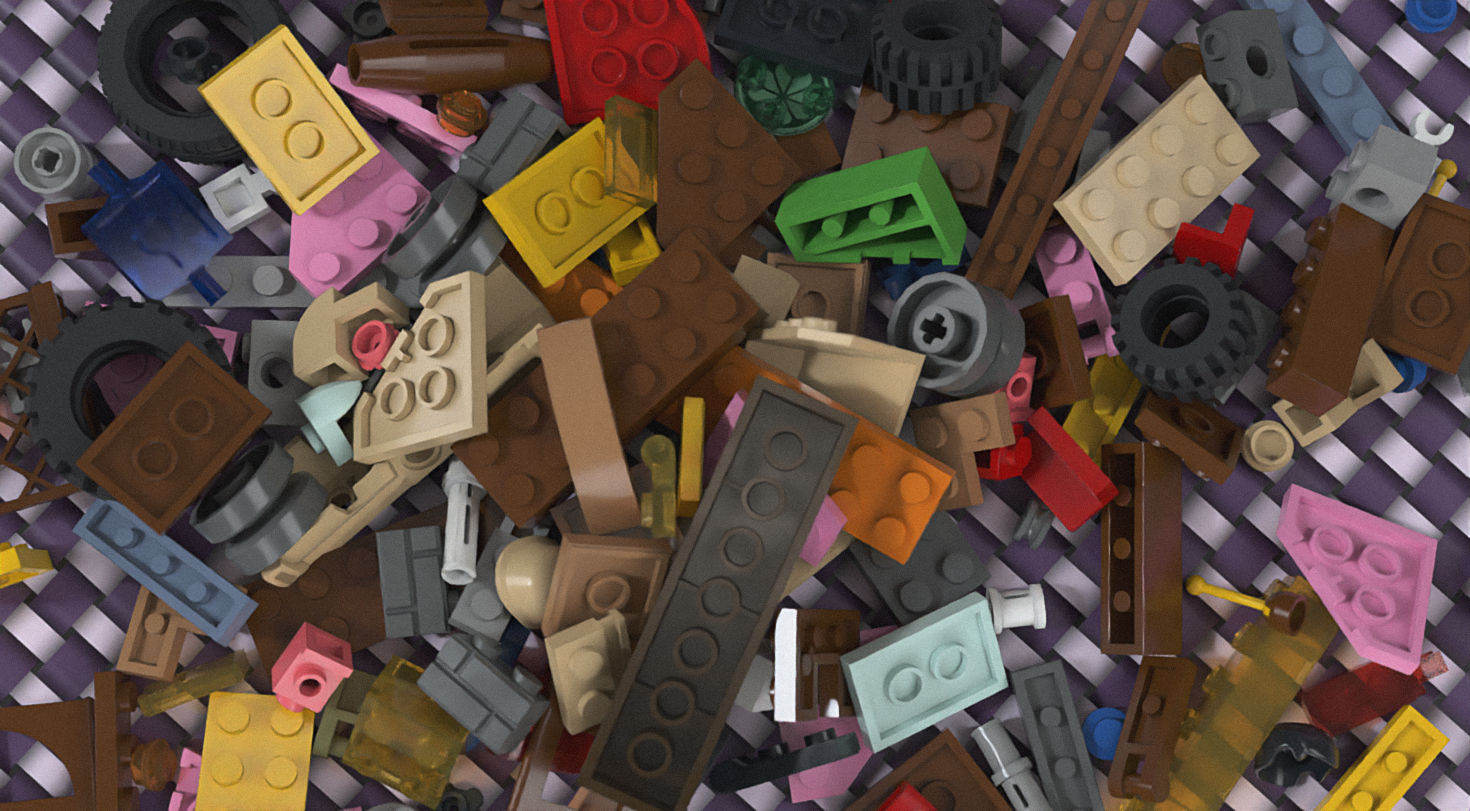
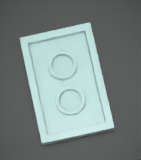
(924, 671)

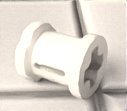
(1017, 608)

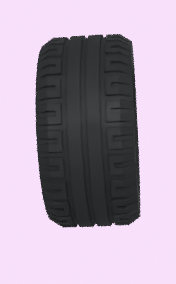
(126, 67)

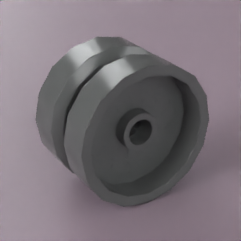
(445, 236)
(964, 329)
(259, 507)

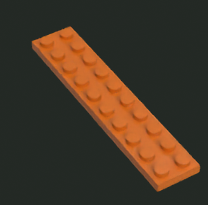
(882, 481)

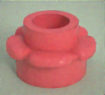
(373, 343)

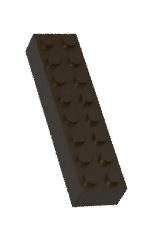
(718, 599)

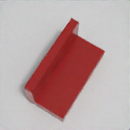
(1215, 247)
(1064, 473)

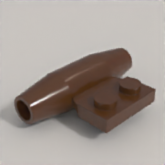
(446, 50)

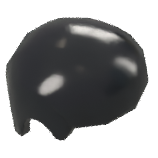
(1293, 751)

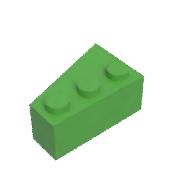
(874, 210)

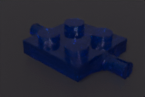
(156, 232)

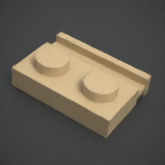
(588, 668)

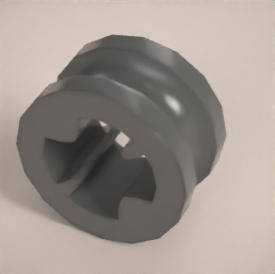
(1033, 524)

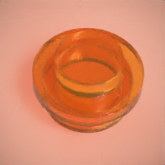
(1182, 63)
(460, 113)
(153, 764)

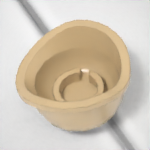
(525, 577)

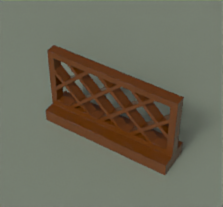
(46, 311)

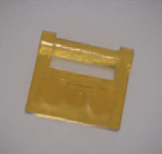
(660, 506)

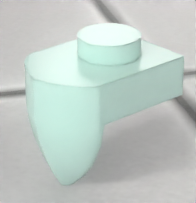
(322, 409)

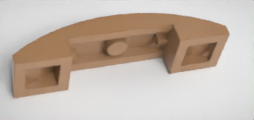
(588, 426)

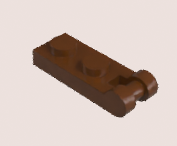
(1151, 728)

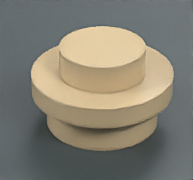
(1267, 446)

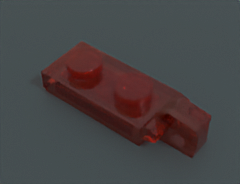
(1366, 693)

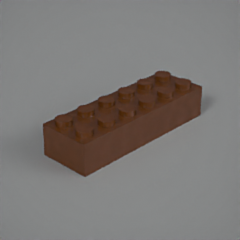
(653, 348)

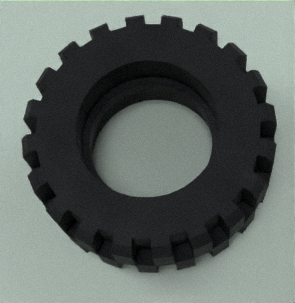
(76, 357)

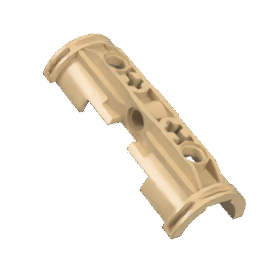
(511, 355)

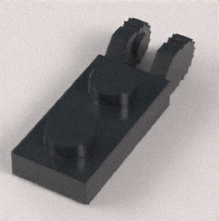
(780, 762)

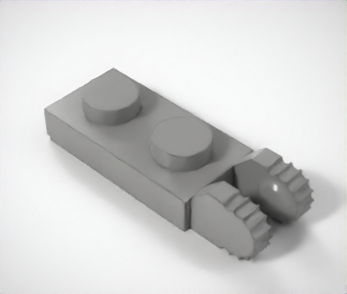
(479, 604)

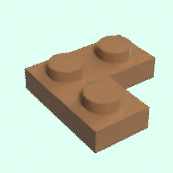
(955, 432)
(155, 638)

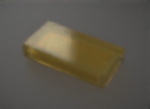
(630, 152)
(194, 683)

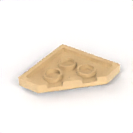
(432, 377)

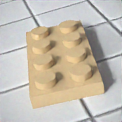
(1157, 180)

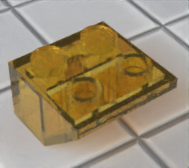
(406, 736)

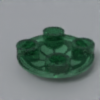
(782, 97)

